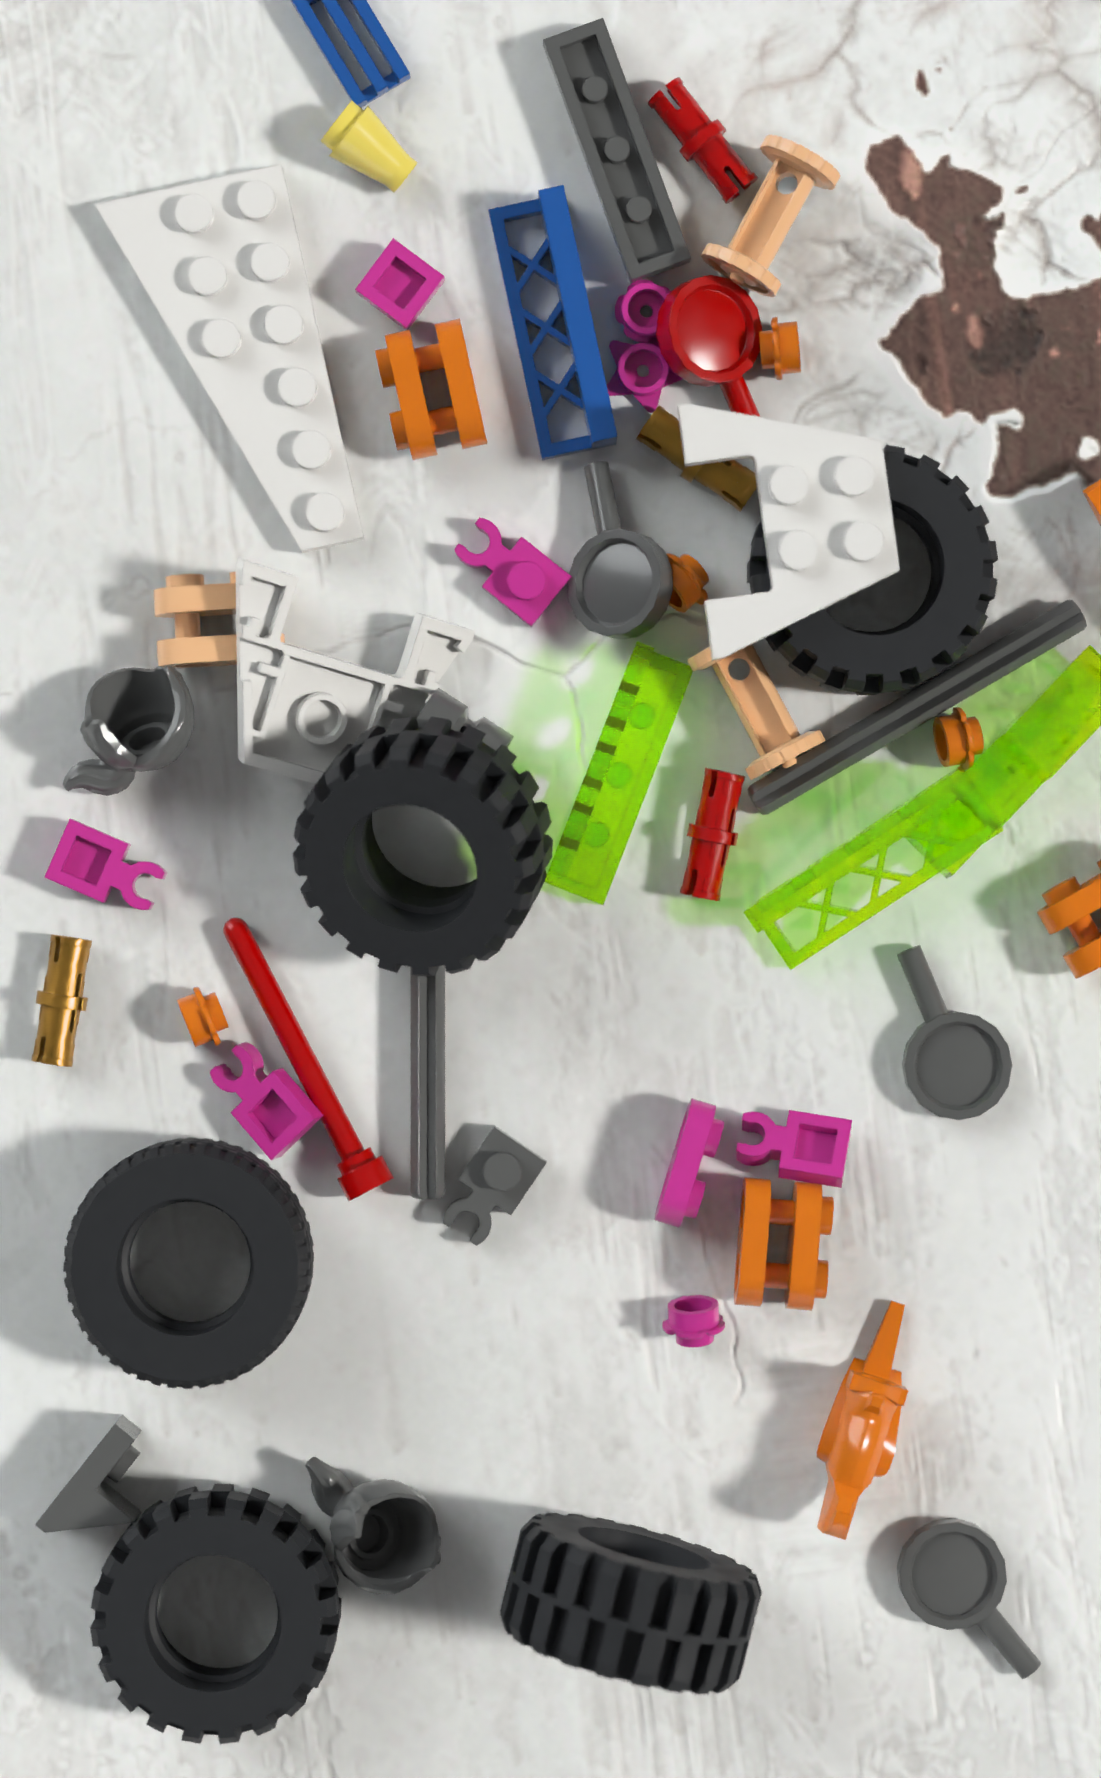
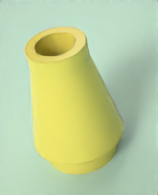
(368, 147)

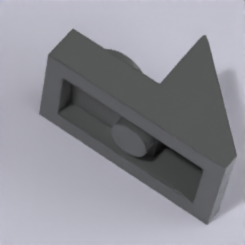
(86, 1497)

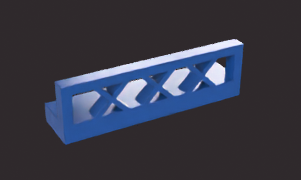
(577, 318)

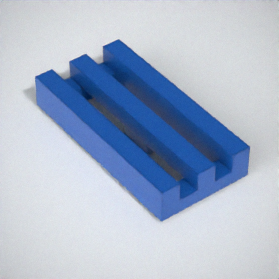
(379, 84)

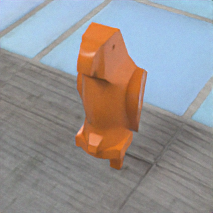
(862, 1426)

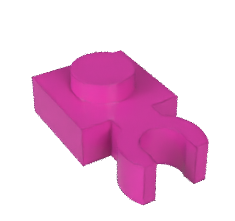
(520, 577)
(95, 864)
(272, 1105)
(808, 1147)

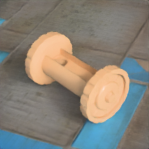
(770, 216)
(760, 711)

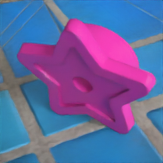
(627, 381)

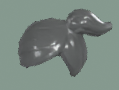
(132, 724)
(379, 1530)

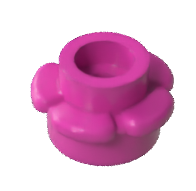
(628, 308)
(693, 1320)

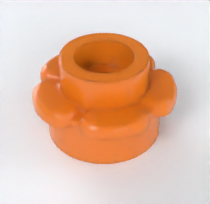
(780, 348)
(688, 582)
(957, 738)
(203, 1017)

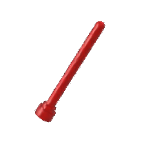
(359, 1166)

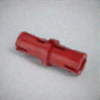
(702, 140)
(712, 834)

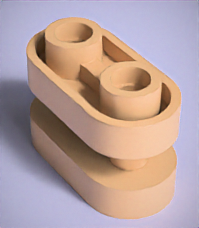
(186, 601)

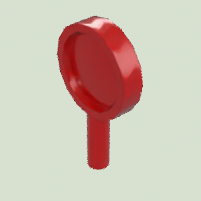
(711, 337)

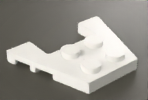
(820, 517)
(307, 706)

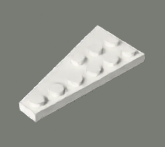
(239, 304)

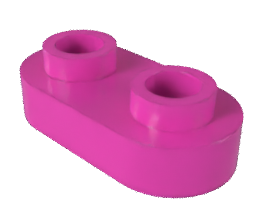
(697, 1137)

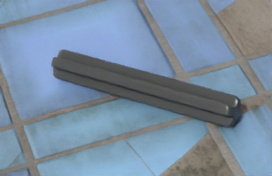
(428, 1085)

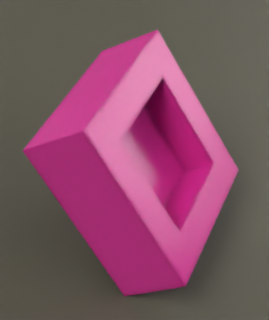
(400, 284)

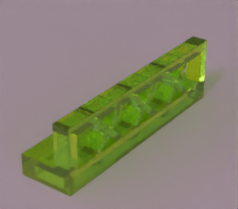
(619, 774)
(861, 848)

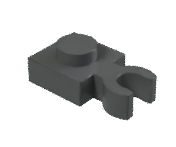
(499, 1177)

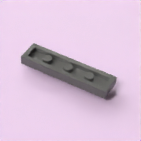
(616, 150)

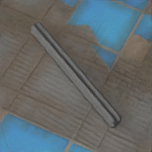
(917, 707)

